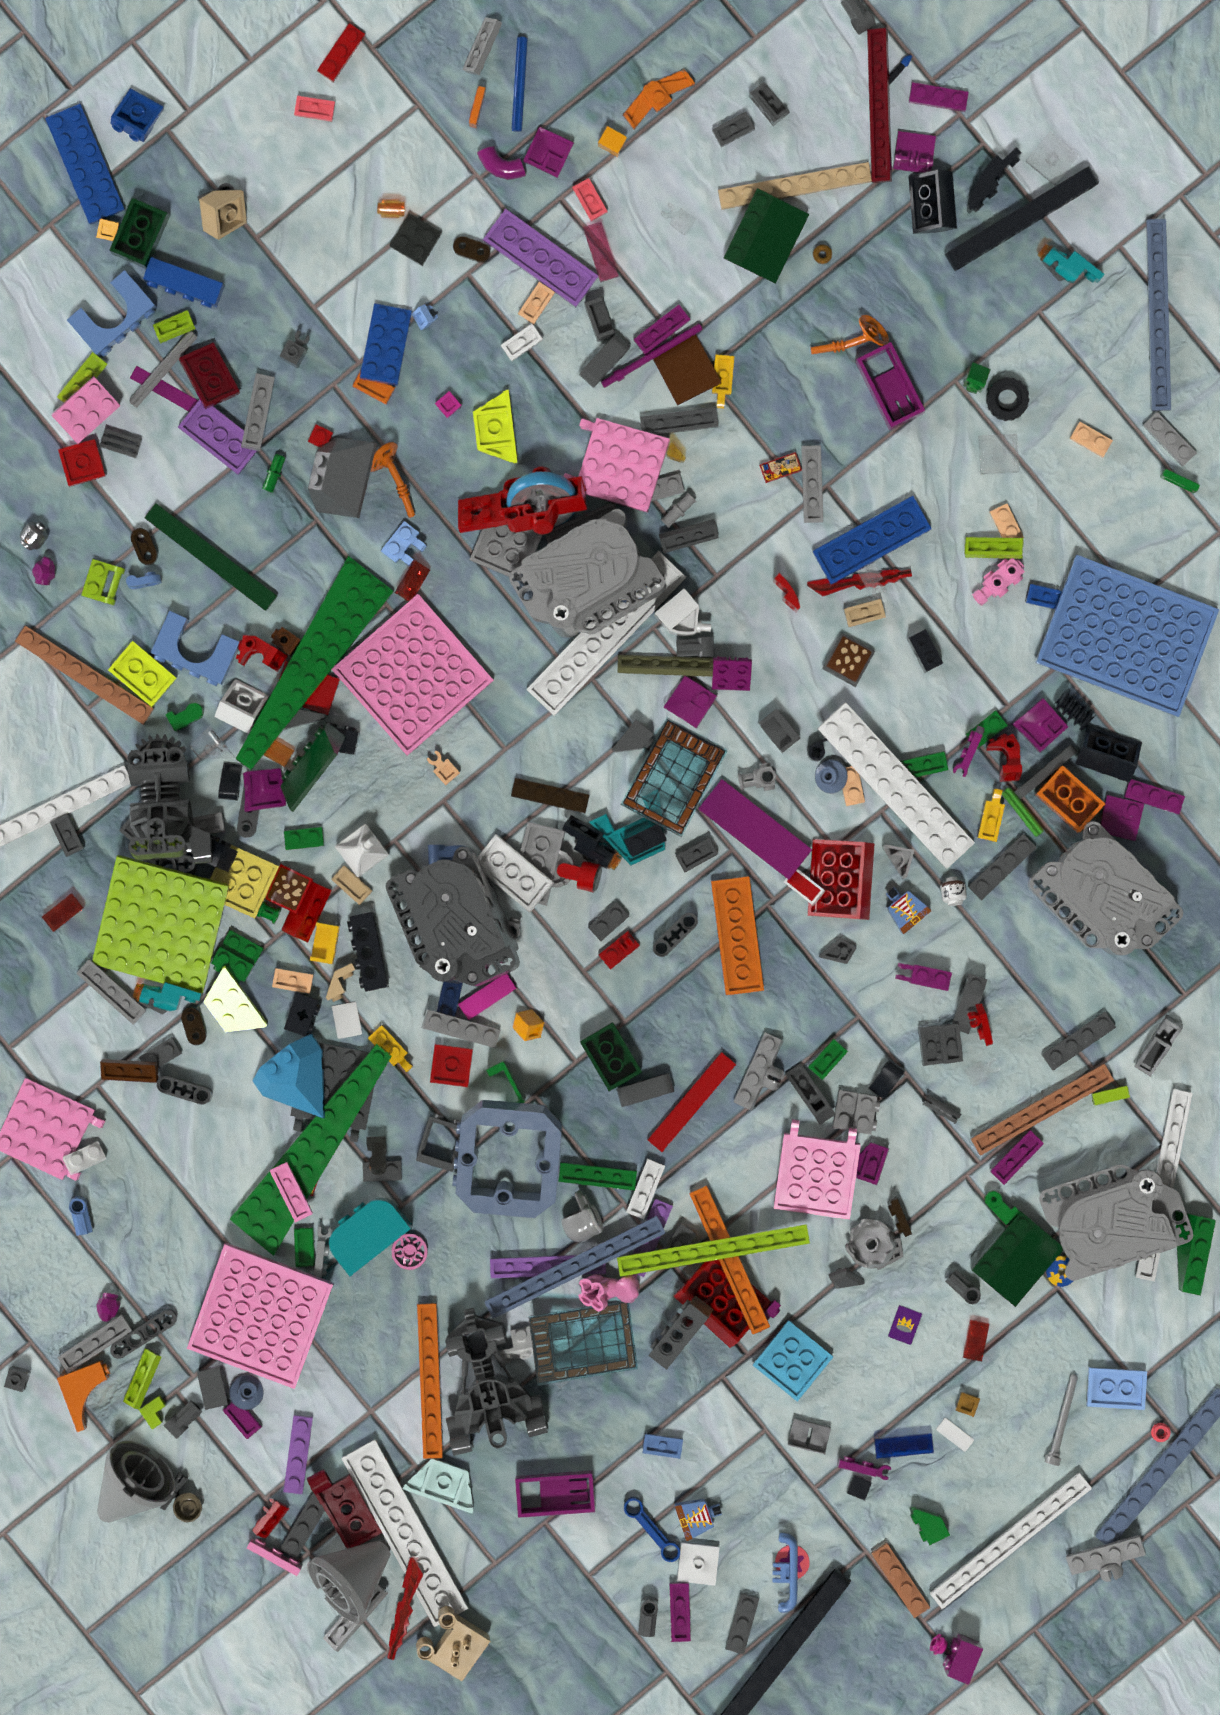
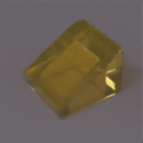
(674, 454)

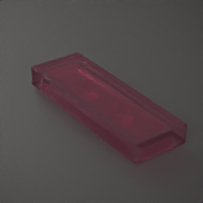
(600, 252)

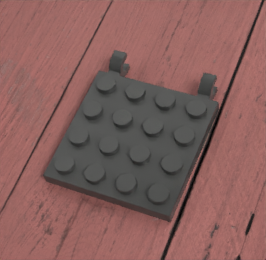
(337, 1066)

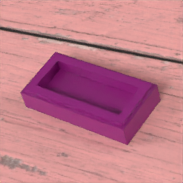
(242, 1420)

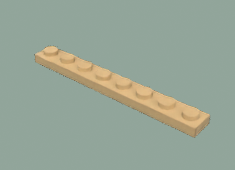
(797, 185)

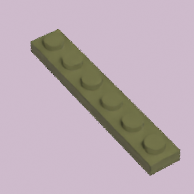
(665, 665)

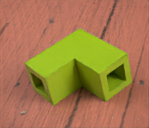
(150, 1411)

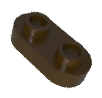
(471, 249)
(144, 547)
(193, 1026)

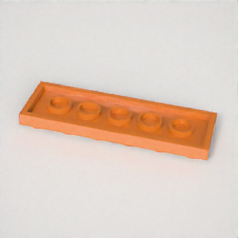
(737, 935)

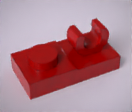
(619, 950)
(982, 1021)
(273, 1516)

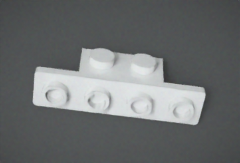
(522, 1345)

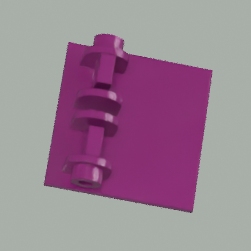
(914, 152)
(731, 673)

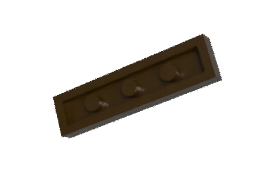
(550, 795)

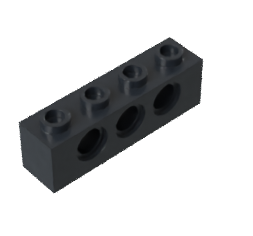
(367, 921)

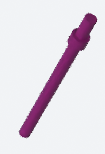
(618, 374)

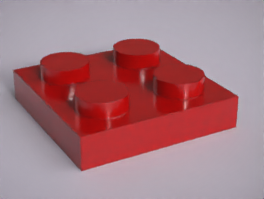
(81, 463)
(451, 1065)

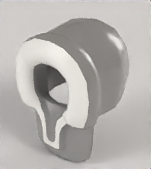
(584, 1222)

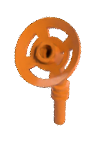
(870, 333)
(386, 461)

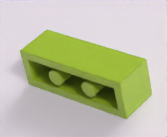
(1110, 1095)

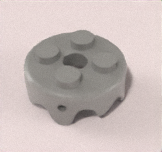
(859, 1242)

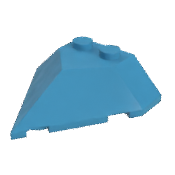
(295, 1076)

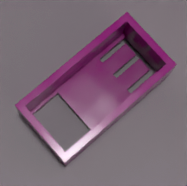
(890, 388)
(556, 1494)

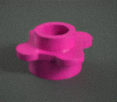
(938, 1644)

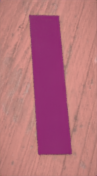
(165, 390)

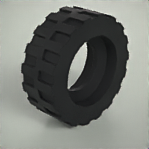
(1007, 384)

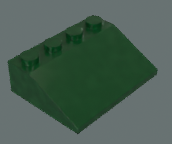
(766, 236)
(311, 764)
(1017, 1259)

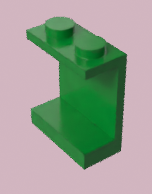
(503, 1066)

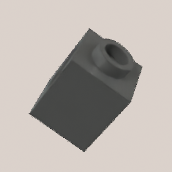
(17, 1379)

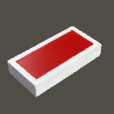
(805, 887)

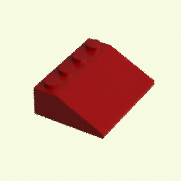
(846, 876)
(714, 1289)

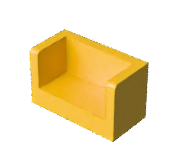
(325, 943)

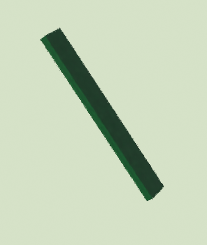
(210, 557)

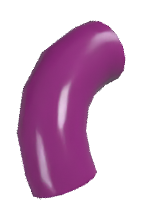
(499, 167)

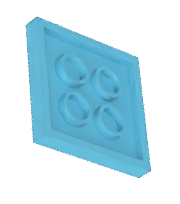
(792, 1360)

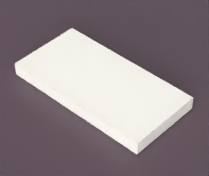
(514, 873)

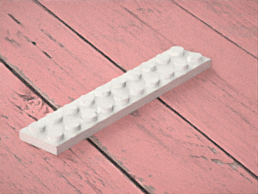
(591, 651)
(895, 785)
(403, 1529)

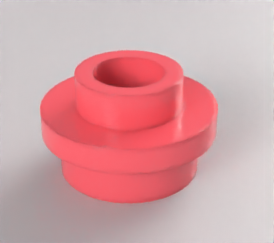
(1160, 1438)

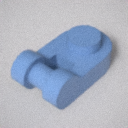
(148, 580)

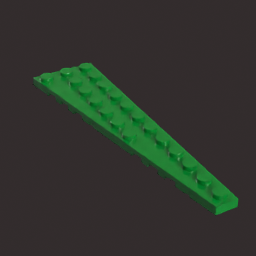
(337, 624)
(264, 1211)

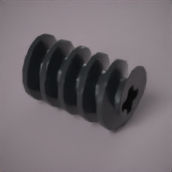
(1074, 709)

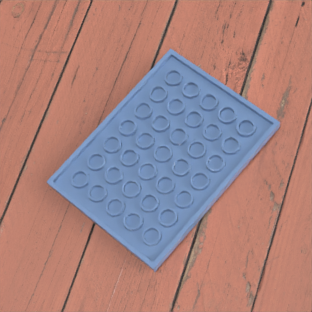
(1127, 636)

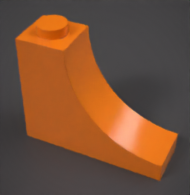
(77, 1387)

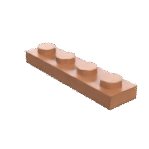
(900, 1580)

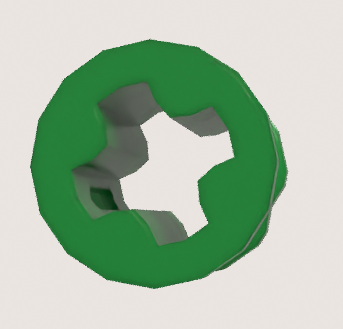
(269, 912)

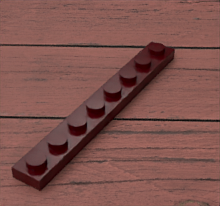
(879, 105)

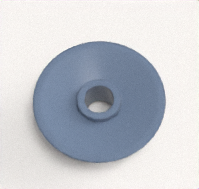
(838, 773)
(237, 1394)

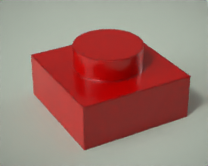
(320, 436)

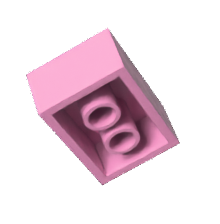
(85, 410)

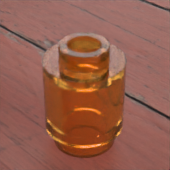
(391, 208)

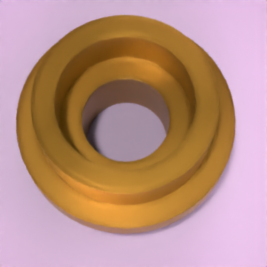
(824, 248)

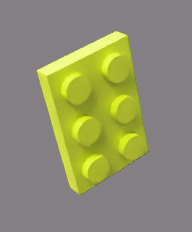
(142, 674)

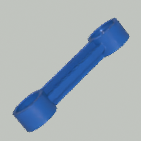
(653, 1531)

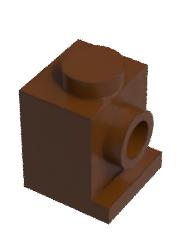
(291, 644)

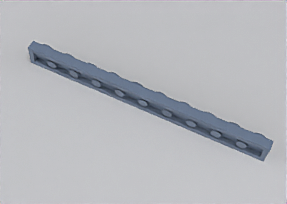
(1158, 314)
(575, 1266)
(1161, 1470)

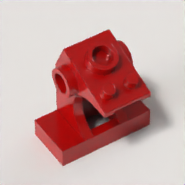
(253, 645)
(1013, 768)

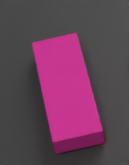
(487, 996)

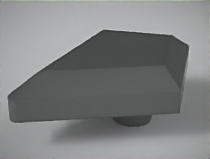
(840, 951)
(845, 1278)

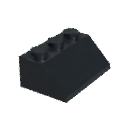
(932, 202)
(1108, 753)

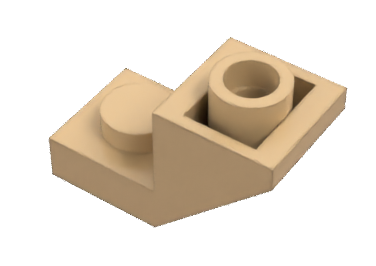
(336, 988)

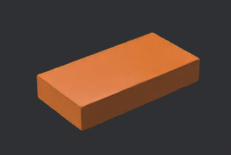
(477, 106)
(376, 390)

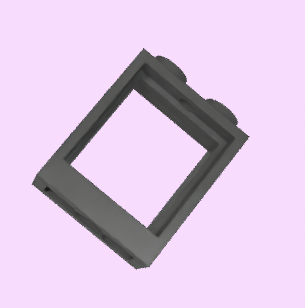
(430, 1160)

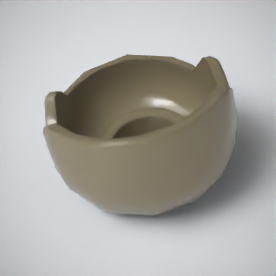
(187, 1507)

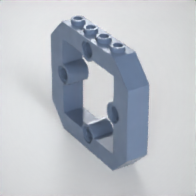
(516, 1202)

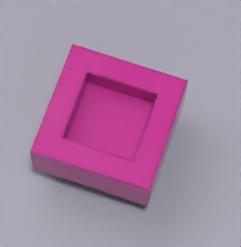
(448, 404)

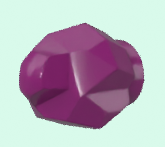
(44, 571)
(108, 1306)

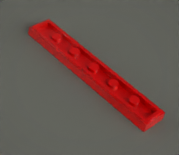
(691, 1102)

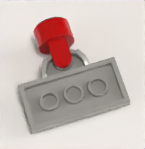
(543, 849)

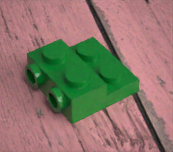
(237, 955)

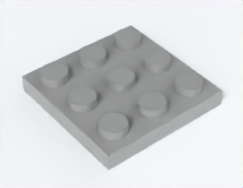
(504, 550)

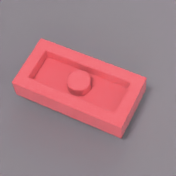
(314, 108)
(589, 199)

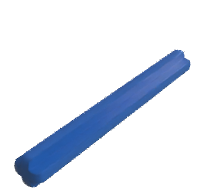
(519, 84)

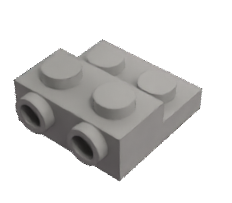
(856, 1111)

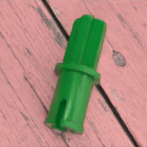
(273, 473)

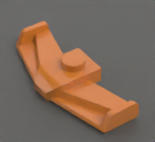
(656, 95)

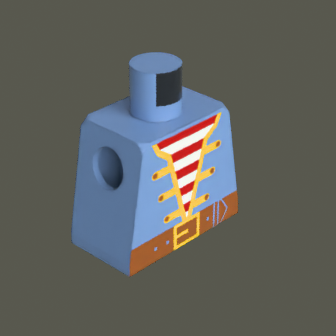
(906, 909)
(696, 1517)

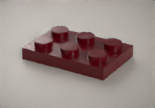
(209, 375)

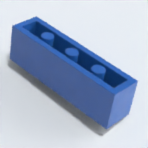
(183, 282)

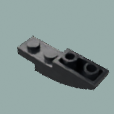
(986, 184)

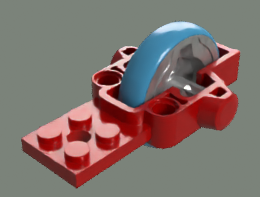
(551, 494)

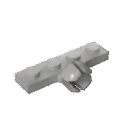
(760, 1072)
(1106, 1558)

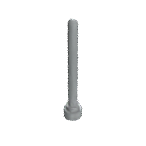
(1053, 1456)

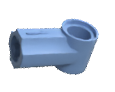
(441, 852)
(81, 1217)

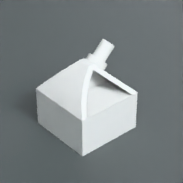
(681, 616)
(362, 850)

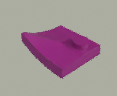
(548, 152)
(690, 702)
(1040, 725)
(263, 790)
(1121, 817)

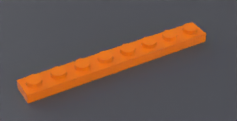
(732, 1266)
(429, 1380)

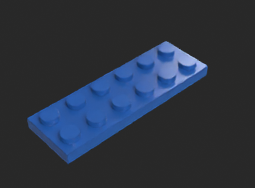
(85, 164)
(872, 540)

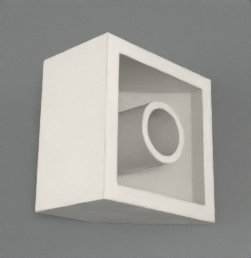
(241, 706)

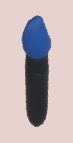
(896, 72)

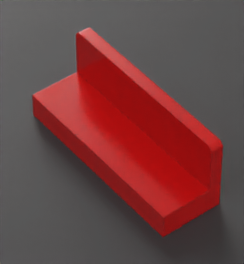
(303, 923)

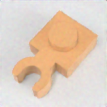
(445, 770)

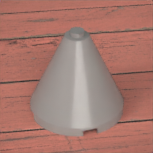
(133, 1482)
(350, 1577)

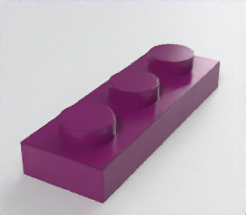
(938, 97)
(661, 329)
(1154, 796)
(1016, 1157)
(680, 1612)

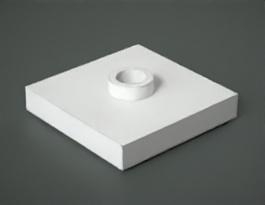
(698, 1563)

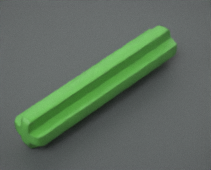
(1022, 811)

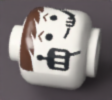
(953, 891)

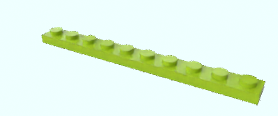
(713, 1250)

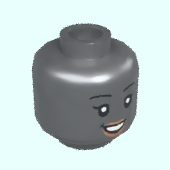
(33, 535)

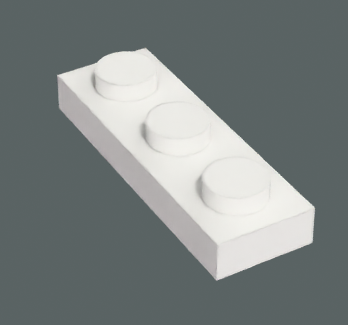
(645, 1188)

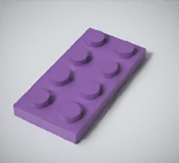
(217, 436)

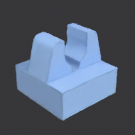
(423, 316)

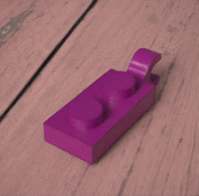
(968, 753)
(865, 1467)

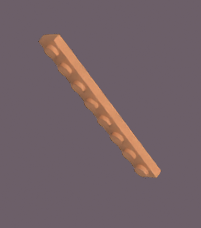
(84, 675)
(1042, 1109)

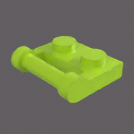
(97, 580)

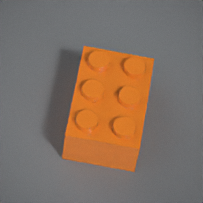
(1070, 799)

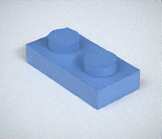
(662, 1446)

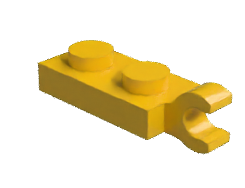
(724, 369)
(991, 817)
(392, 1046)

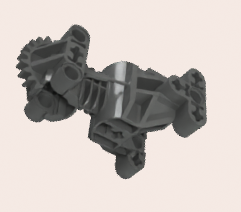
(161, 815)
(491, 1394)

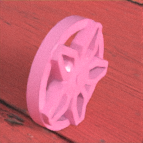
(409, 1251)

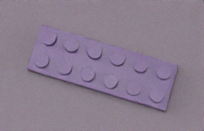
(540, 258)

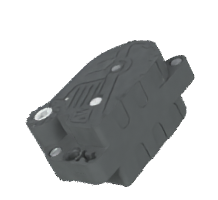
(445, 902)

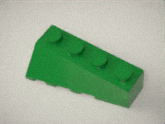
(1194, 1254)

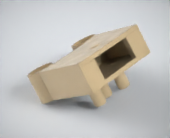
(458, 1646)

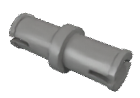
(678, 510)

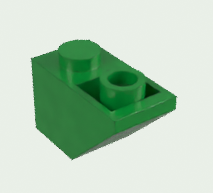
(976, 378)
(931, 1524)

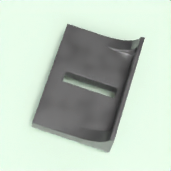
(818, 1439)

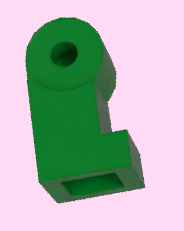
(185, 718)
(995, 1203)

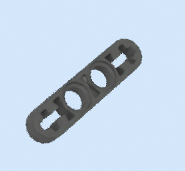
(1047, 770)
(144, 1335)

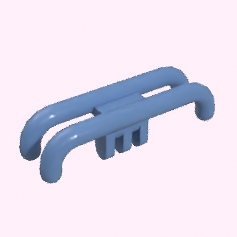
(788, 1572)

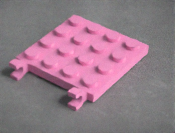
(622, 463)
(45, 1128)
(817, 1174)

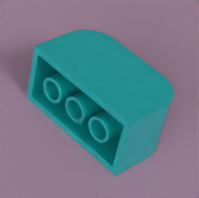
(367, 1233)

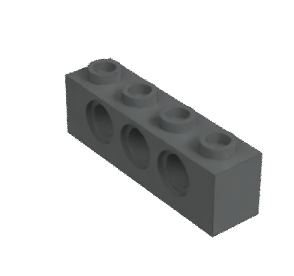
(666, 1354)

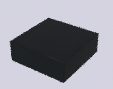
(859, 1487)

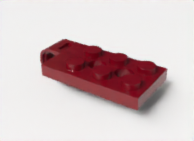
(333, 1497)

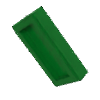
(1180, 481)
(304, 1247)

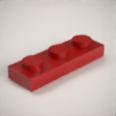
(341, 53)

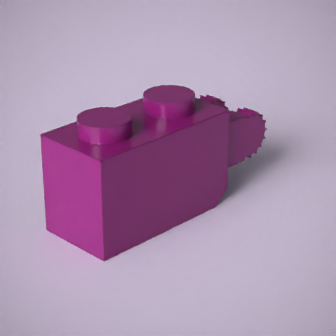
(926, 976)

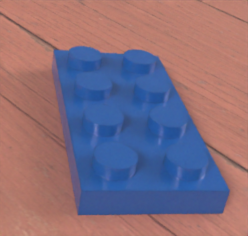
(385, 344)

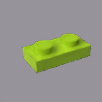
(174, 326)

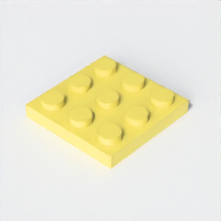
(247, 881)

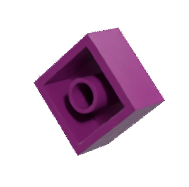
(962, 1658)

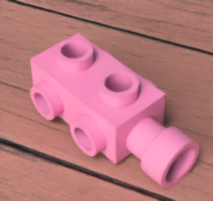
(1003, 576)

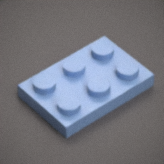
(1116, 1388)

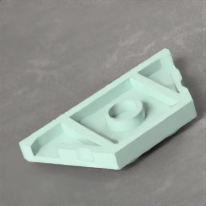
(443, 1484)

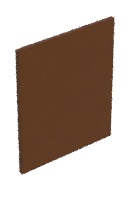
(687, 370)

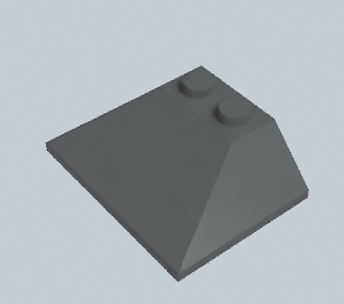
(341, 476)

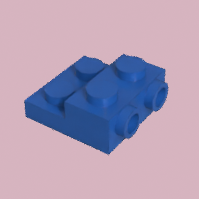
(136, 115)

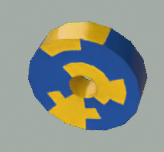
(1052, 1272)

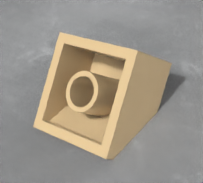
(222, 212)

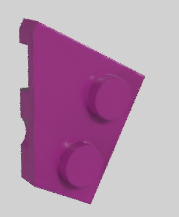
(871, 1163)

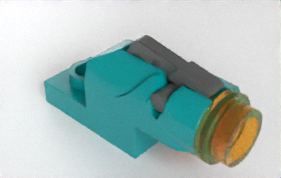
(1068, 268)
(164, 999)

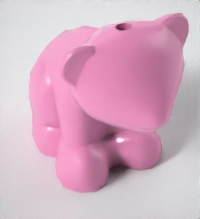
(598, 1290)

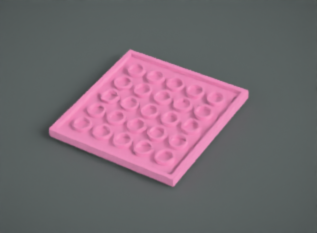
(412, 674)
(260, 1315)

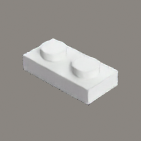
(521, 342)
(84, 1158)

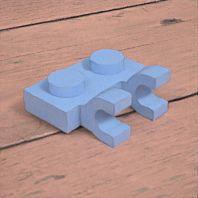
(400, 542)

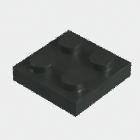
(415, 239)

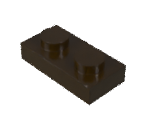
(896, 1210)

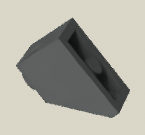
(634, 738)

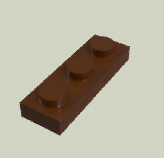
(129, 1070)

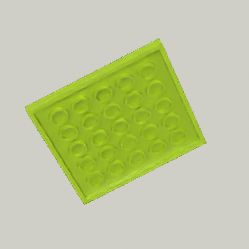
(160, 924)

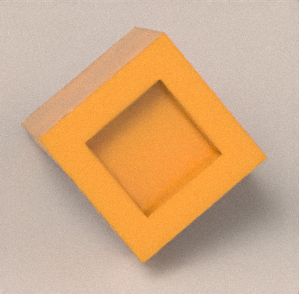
(612, 141)
(528, 1025)

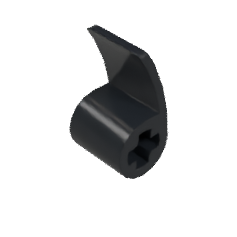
(817, 745)
(230, 782)
(887, 1079)

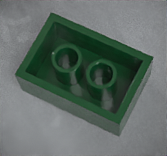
(139, 233)
(610, 1056)

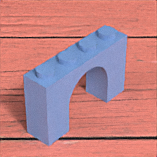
(138, 308)
(168, 648)

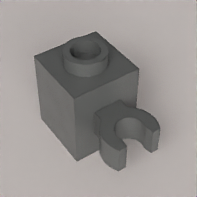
(294, 351)

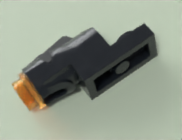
(590, 844)

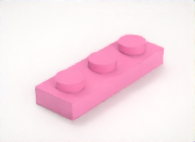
(291, 1191)
(274, 1556)

